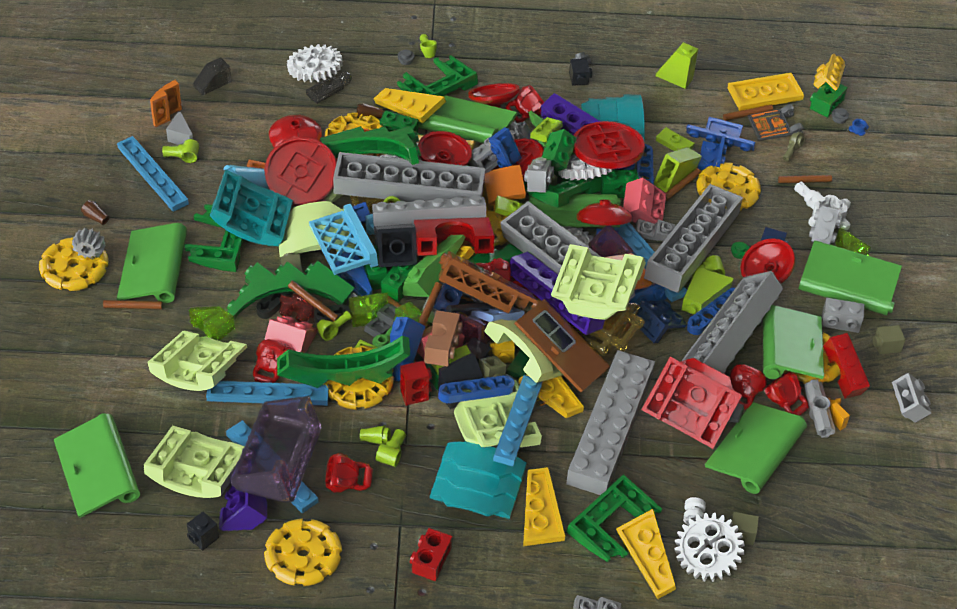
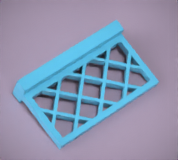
(360, 238)

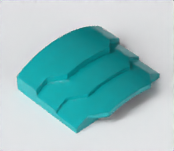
(623, 110)
(250, 210)
(476, 482)

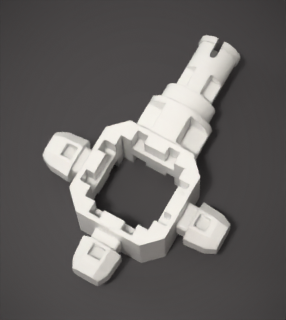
(815, 200)

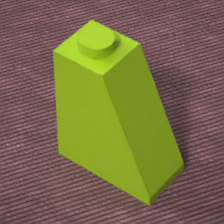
(680, 66)
(676, 167)
(704, 289)

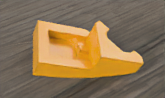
(839, 415)

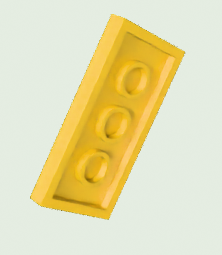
(765, 91)

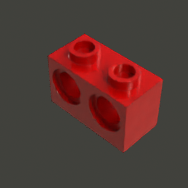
(415, 382)
(433, 554)

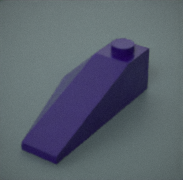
(242, 511)

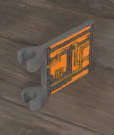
(773, 123)

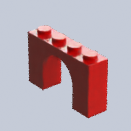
(476, 230)

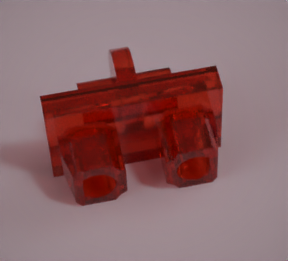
(298, 305)

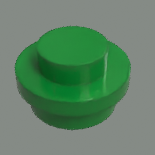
(739, 249)

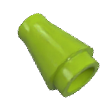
(376, 435)

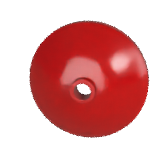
(494, 94)
(287, 128)
(444, 148)
(604, 214)
(769, 255)

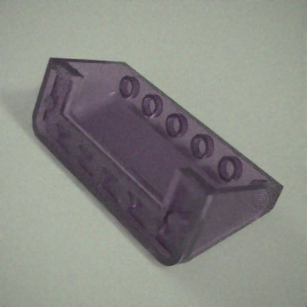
(278, 449)

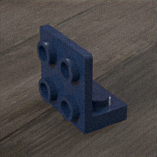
(658, 318)

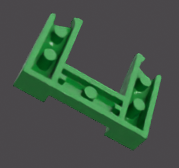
(457, 76)
(560, 194)
(220, 258)
(586, 525)

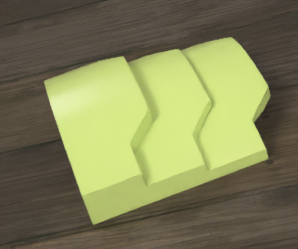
(298, 234)
(595, 284)
(194, 361)
(538, 366)
(484, 420)
(193, 463)

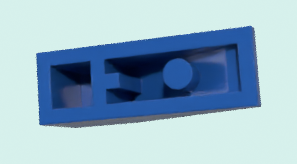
(355, 277)
(413, 330)

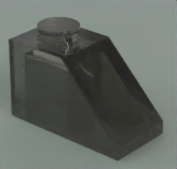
(213, 76)

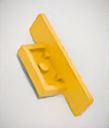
(830, 72)

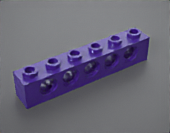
(562, 110)
(541, 281)

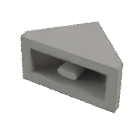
(178, 130)

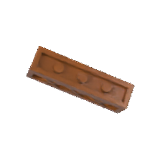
(476, 290)

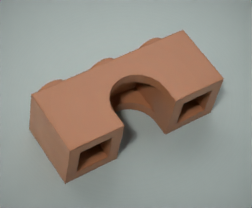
(444, 337)

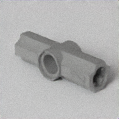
(819, 408)

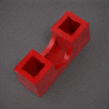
(852, 376)

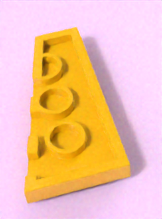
(409, 103)
(541, 510)
(646, 547)

